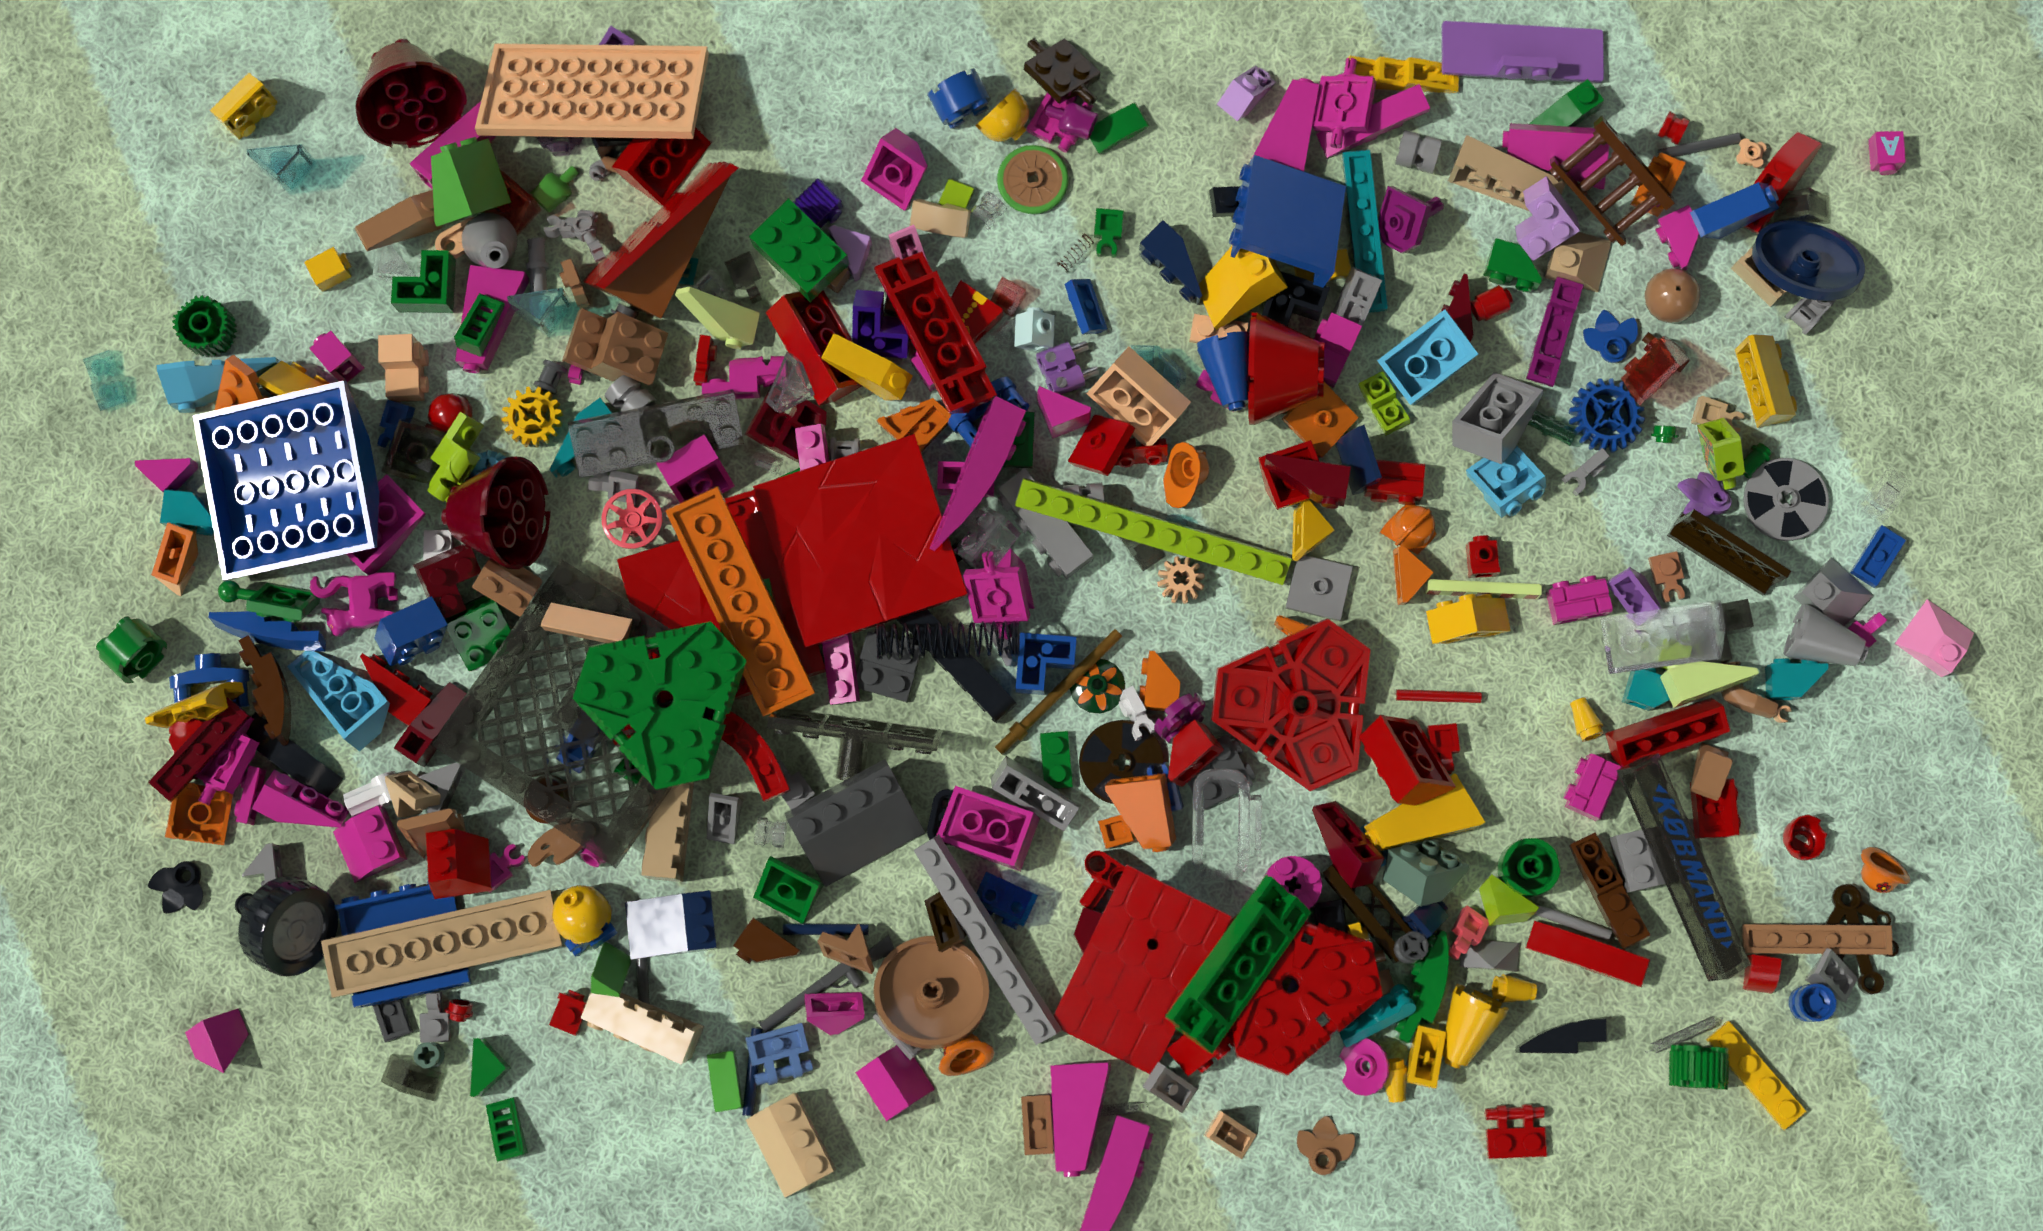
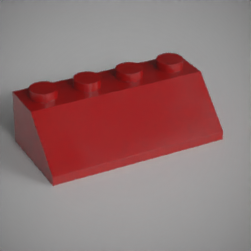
(806, 332)

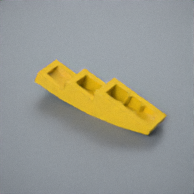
(1404, 74)

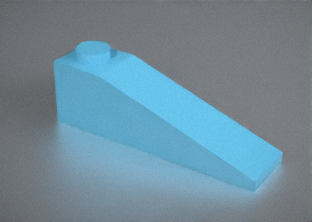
(197, 385)
(346, 699)

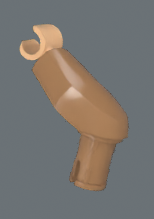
(1753, 702)

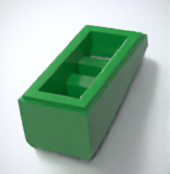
(471, 340)
(521, 1148)

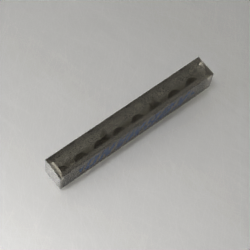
(1683, 867)

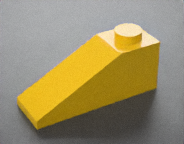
(867, 368)

